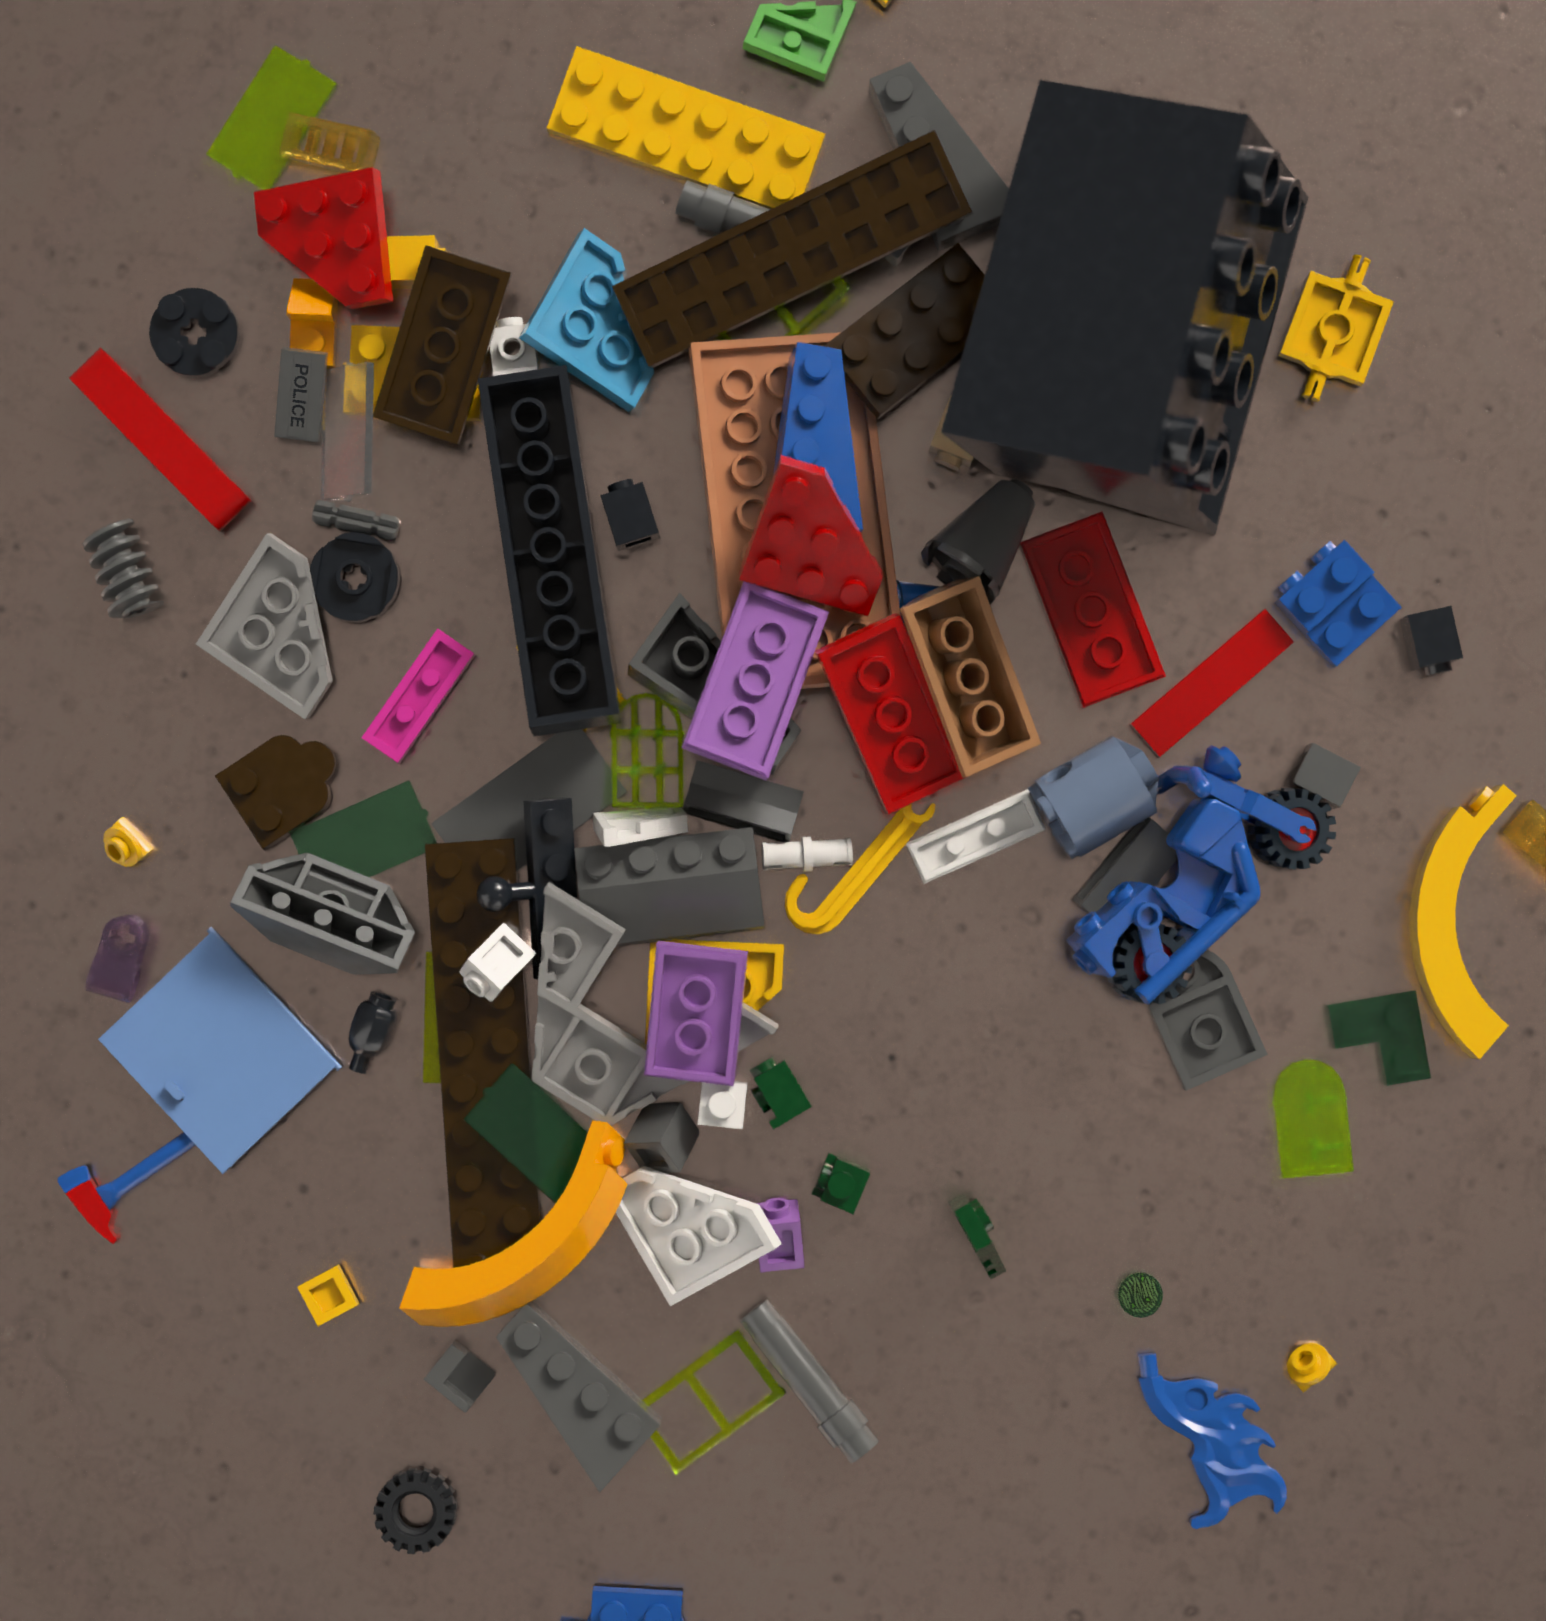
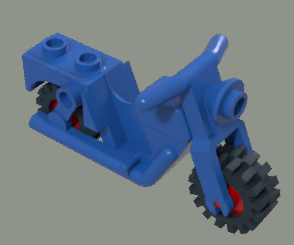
(1212, 883)

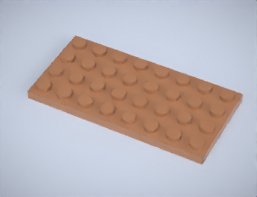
(738, 424)

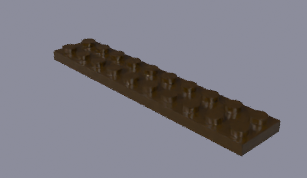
(477, 1041)

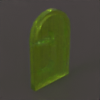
(1311, 1120)

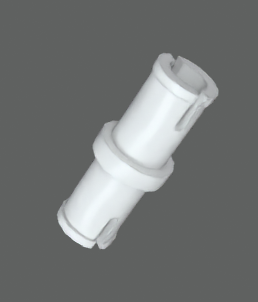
(807, 854)

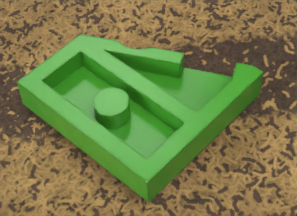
(800, 34)

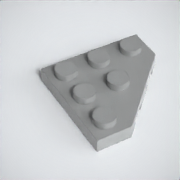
(273, 628)

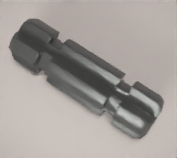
(355, 520)

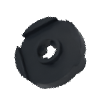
(178, 312)
(376, 563)

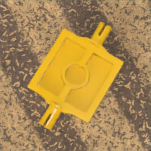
(1336, 328)

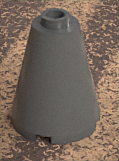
(983, 537)

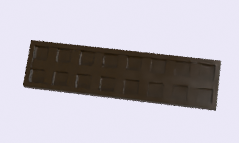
(793, 249)

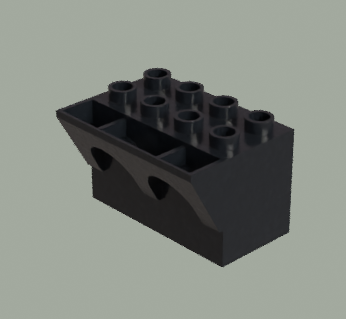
(1128, 302)

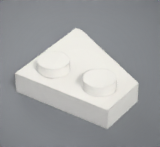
(638, 825)

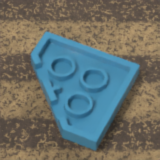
(585, 325)

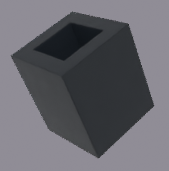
(629, 514)
(1431, 640)

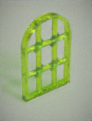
(636, 767)

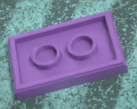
(695, 1013)

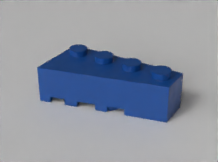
(818, 421)

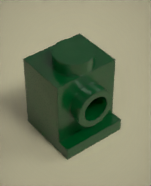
(778, 1091)
(841, 1183)

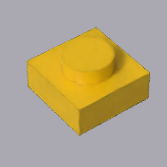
(328, 1295)

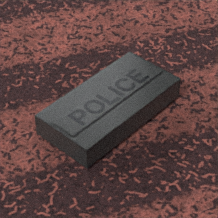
(301, 394)

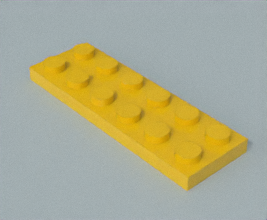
(683, 130)

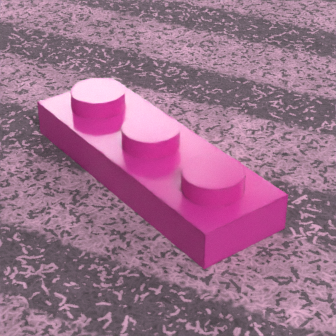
(418, 696)

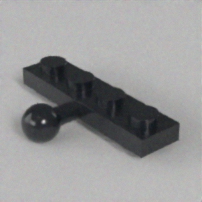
(549, 859)

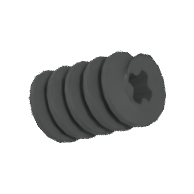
(120, 571)

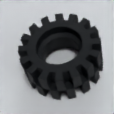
(407, 1537)

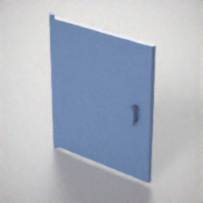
(220, 1046)

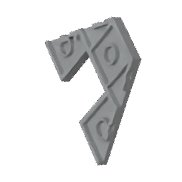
(579, 1051)

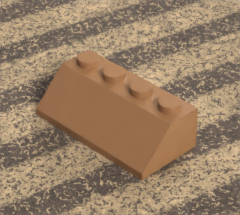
(969, 675)

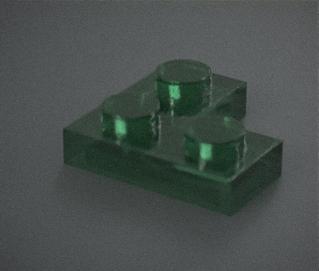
(1392, 1023)

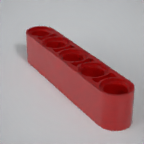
(160, 439)

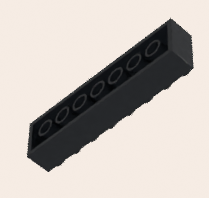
(549, 551)

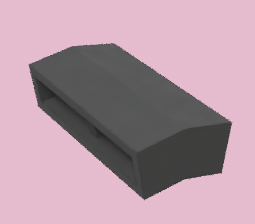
(742, 801)
(1137, 858)

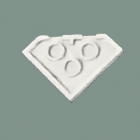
(691, 1231)

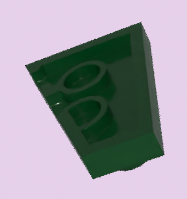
(976, 1226)

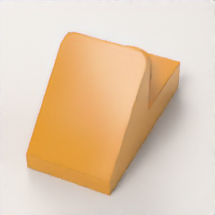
(313, 318)

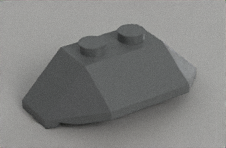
(326, 913)

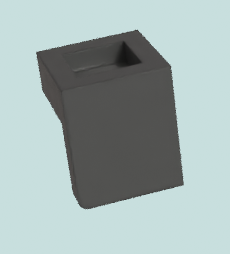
(1326, 775)
(662, 1137)
(460, 1376)

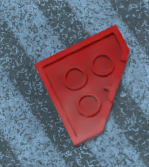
(332, 233)
(810, 542)

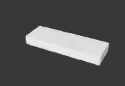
(975, 836)

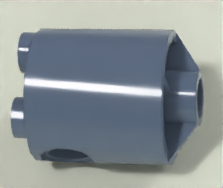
(1097, 795)

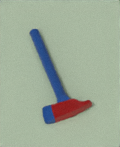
(97, 1202)

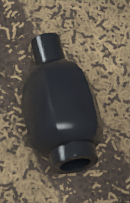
(371, 1029)

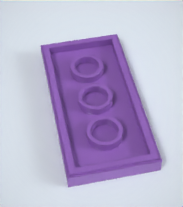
(755, 680)

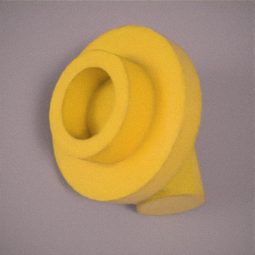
(125, 844)
(1309, 1365)

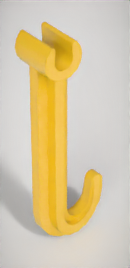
(858, 877)

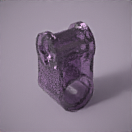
(118, 967)

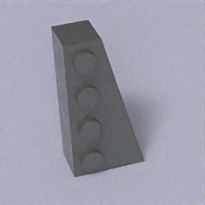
(912, 110)
(678, 661)

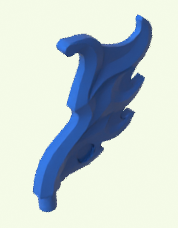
(1222, 1440)

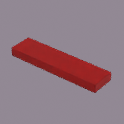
(1211, 683)

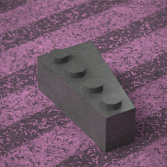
(581, 1396)

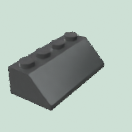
(674, 885)

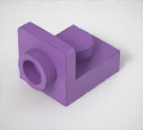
(785, 1221)

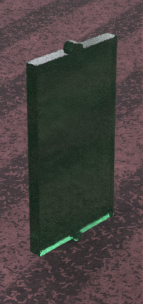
(370, 833)
(529, 1131)

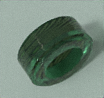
(1139, 1294)

